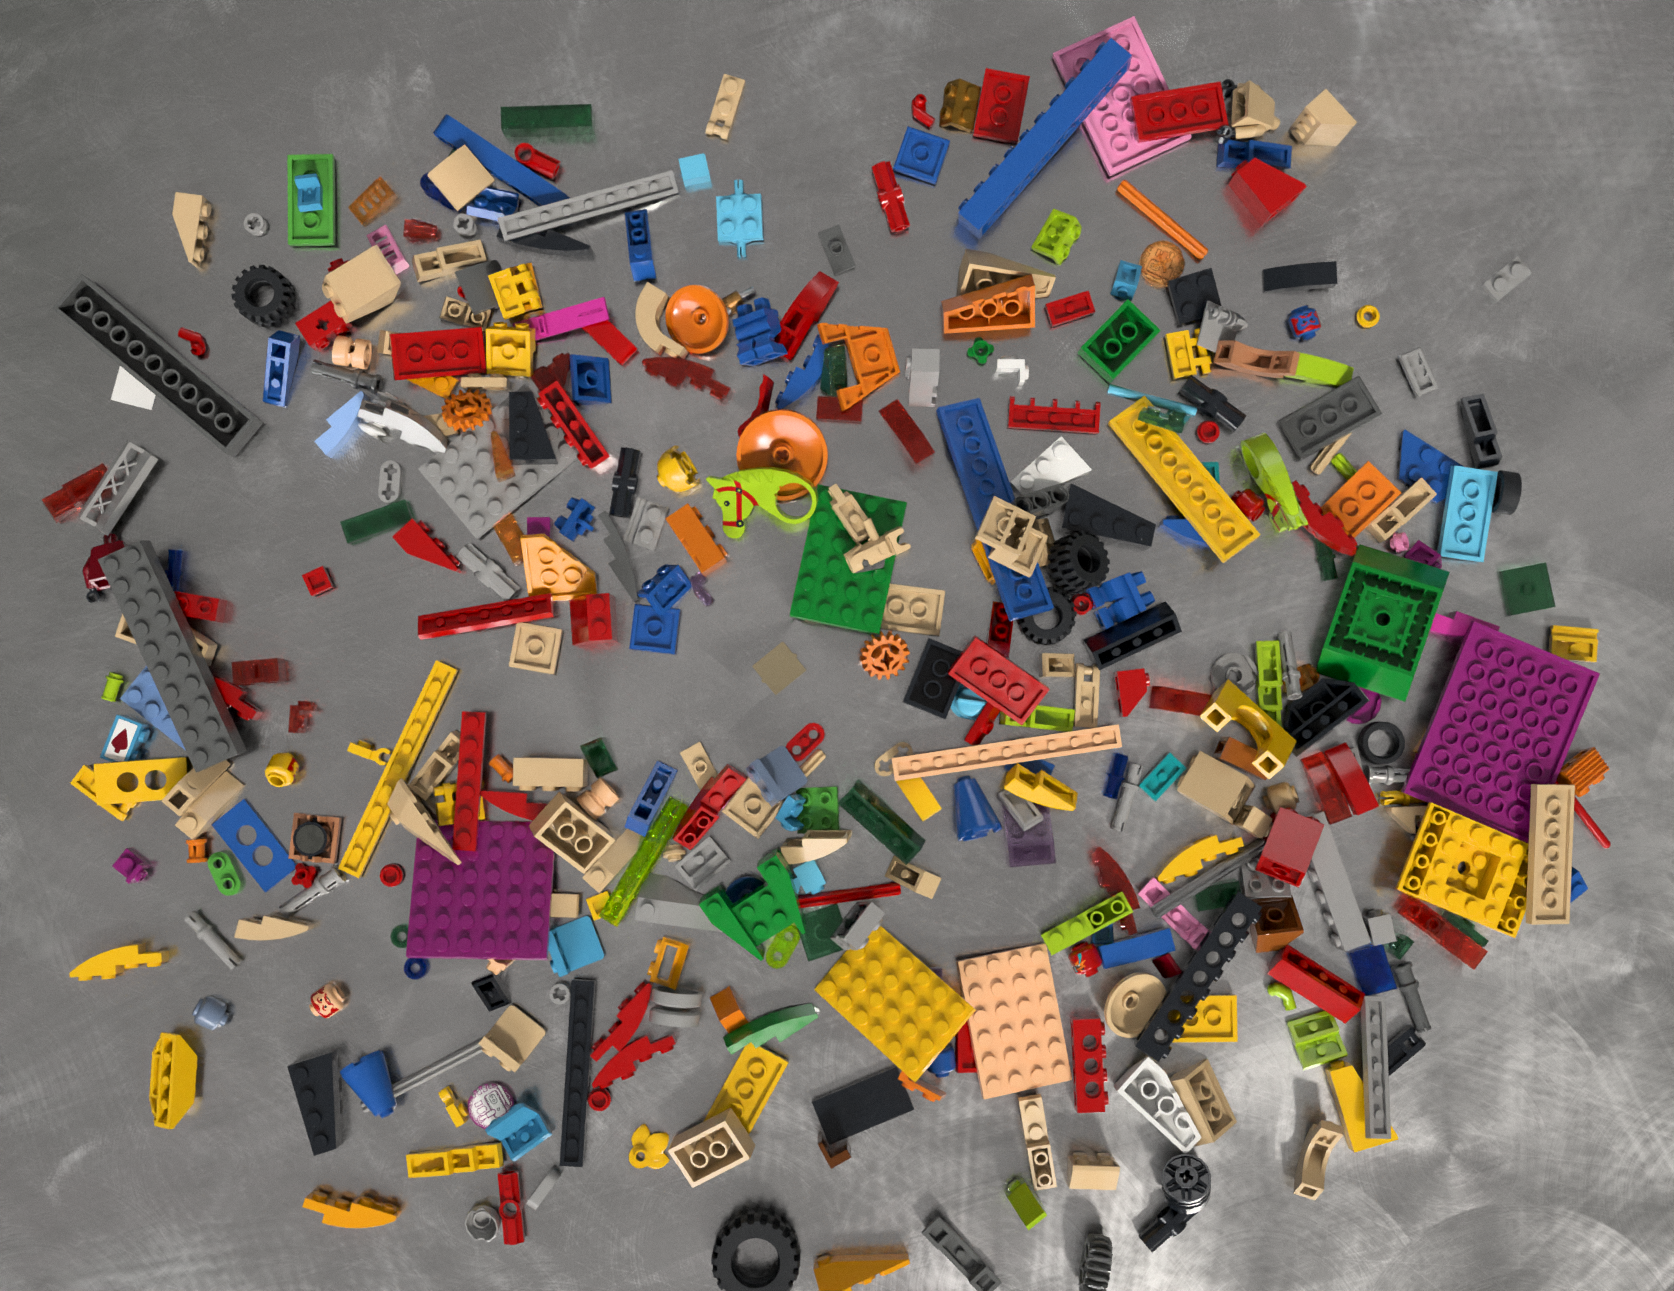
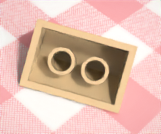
(1323, 122)
(1204, 1101)

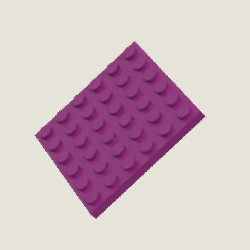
(487, 904)

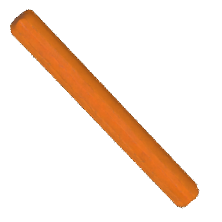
(1162, 219)

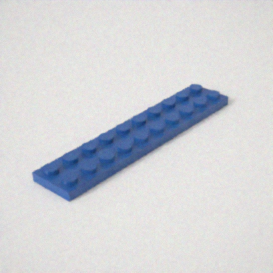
(982, 479)

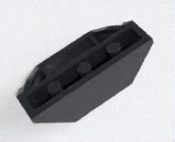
(1322, 711)

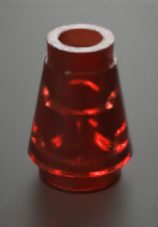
(417, 229)

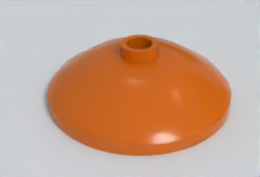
(686, 323)

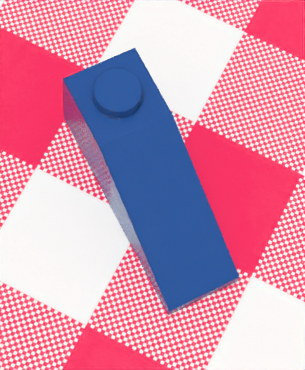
(280, 366)
(650, 799)

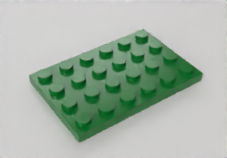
(825, 585)

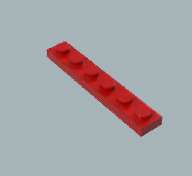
(485, 616)
(469, 781)

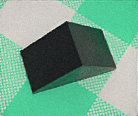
(491, 991)

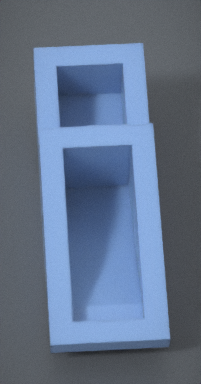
(343, 424)

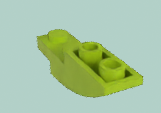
(1087, 923)

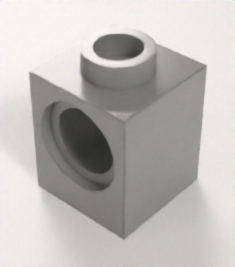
(1379, 927)

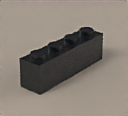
(1132, 635)

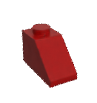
(1130, 689)

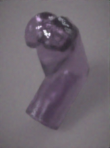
(699, 591)

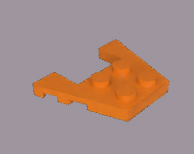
(870, 357)

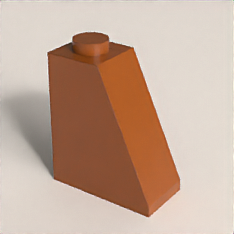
(1237, 755)

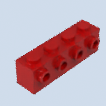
(572, 422)
(1316, 983)

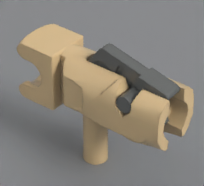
(875, 551)

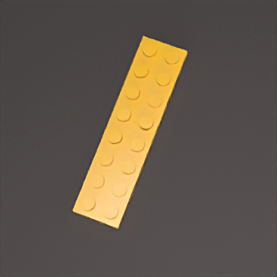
(1185, 482)

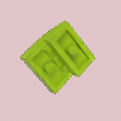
(1316, 1040)

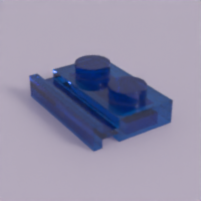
(1373, 970)

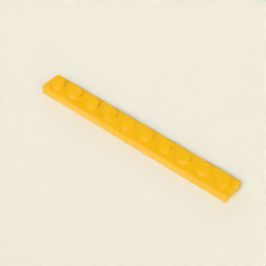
(398, 767)

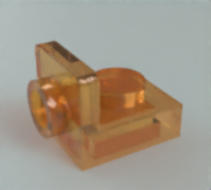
(1309, 676)

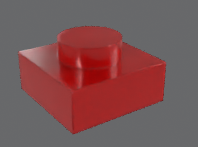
(317, 581)

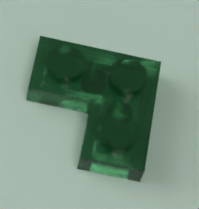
(1172, 420)

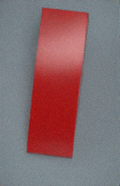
(1351, 779)
(514, 803)

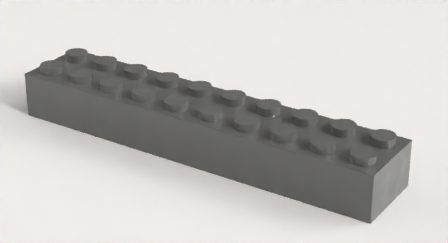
(157, 365)
(172, 655)

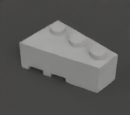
(923, 376)

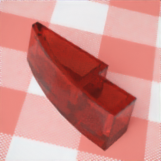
(74, 494)
(1178, 700)
(1325, 788)

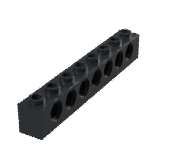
(1210, 943)

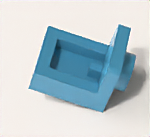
(309, 192)

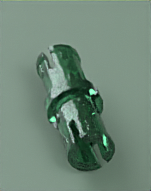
(1326, 558)

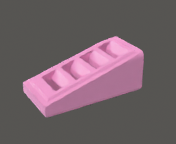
(396, 261)

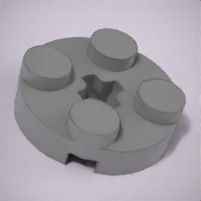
(1235, 662)

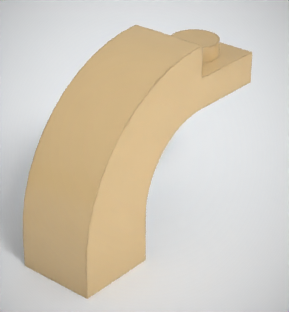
(648, 314)
(1314, 1157)

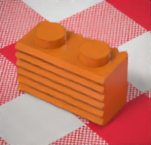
(1583, 770)

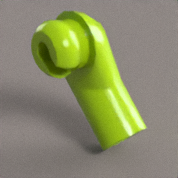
(1283, 992)

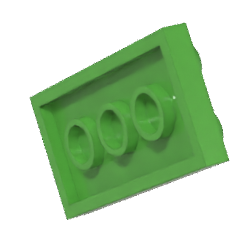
(315, 226)

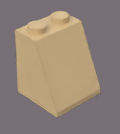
(361, 285)
(1215, 787)

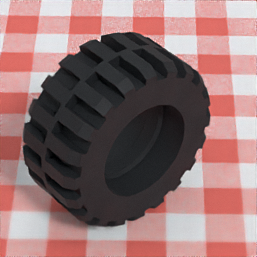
(762, 1227)

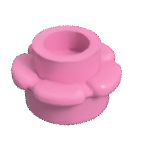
(1399, 542)

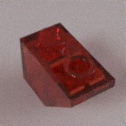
(558, 369)

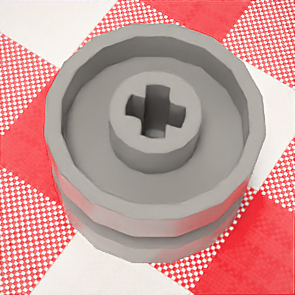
(675, 1007)

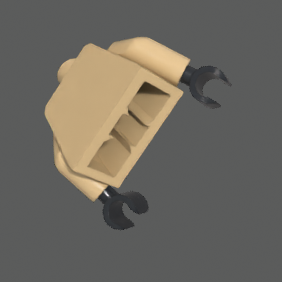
(1250, 111)

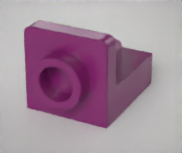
(1424, 554)
(131, 866)

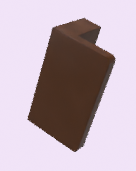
(836, 1154)

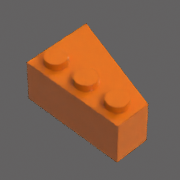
(697, 539)

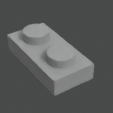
(1506, 279)

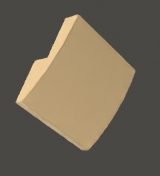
(460, 177)

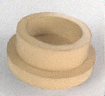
(674, 852)

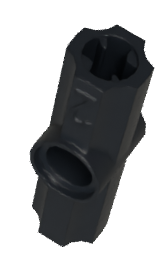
(1212, 403)
(624, 482)
(1167, 1224)

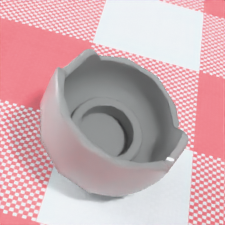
(482, 1223)

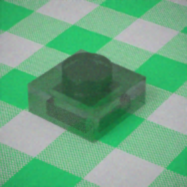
(1400, 947)

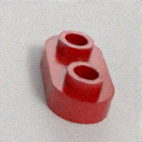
(805, 742)

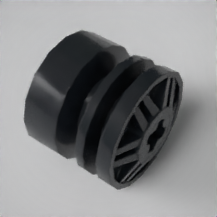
(1189, 1196)

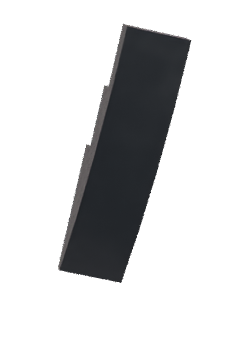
(551, 244)

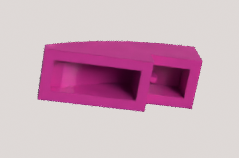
(1455, 624)

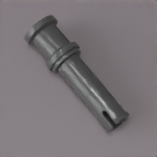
(356, 378)
(1409, 986)

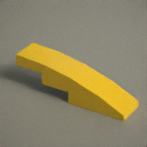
(454, 1160)

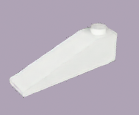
(1154, 1097)

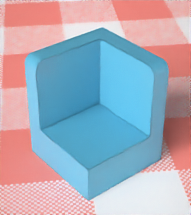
(694, 169)

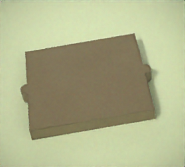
(779, 668)

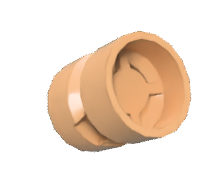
(356, 352)
(598, 798)

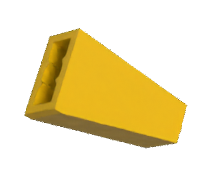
(1349, 1101)

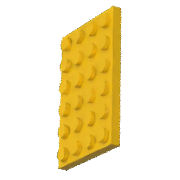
(895, 1002)

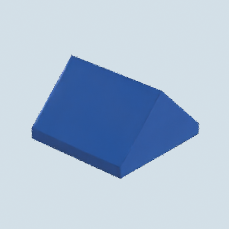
(590, 380)

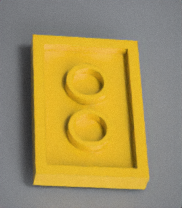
(1213, 1020)

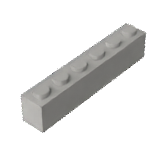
(1336, 892)

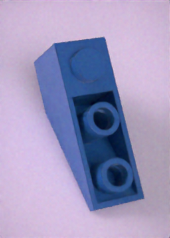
(640, 245)

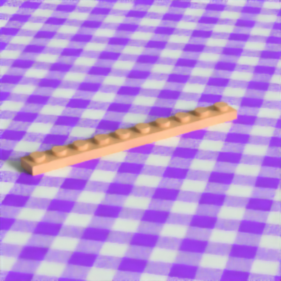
(1006, 752)

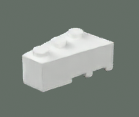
(1053, 467)

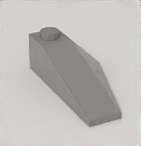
(670, 903)

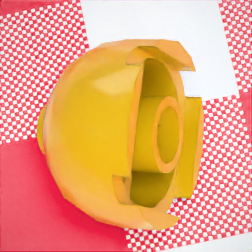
(676, 470)

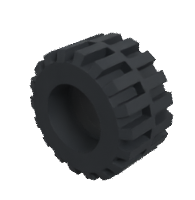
(250, 283)
(1065, 563)
(1061, 630)

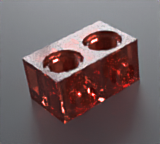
(259, 671)

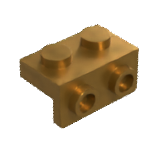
(960, 105)

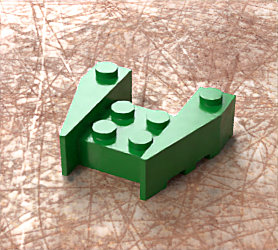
(761, 911)

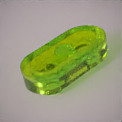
(784, 946)

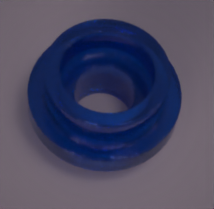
(409, 970)

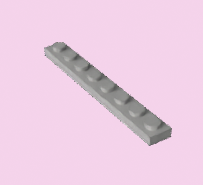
(587, 205)

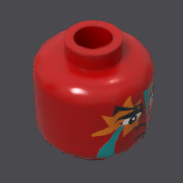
(1085, 959)

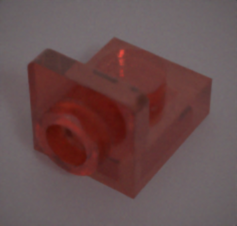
(297, 719)

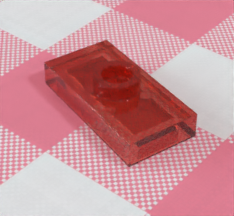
(829, 409)

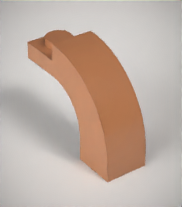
(1256, 361)

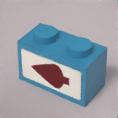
(125, 739)

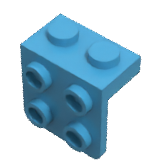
(574, 946)
(519, 1130)

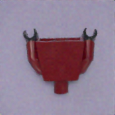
(92, 571)

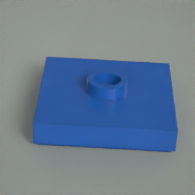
(921, 155)
(654, 631)

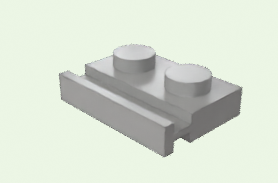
(646, 524)
(702, 863)

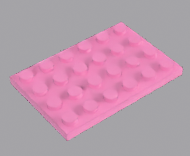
(1112, 120)

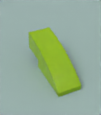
(1322, 371)
(1044, 718)

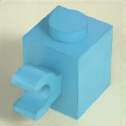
(809, 877)

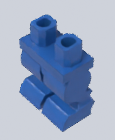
(757, 333)
(1126, 597)

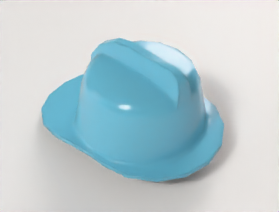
(967, 703)

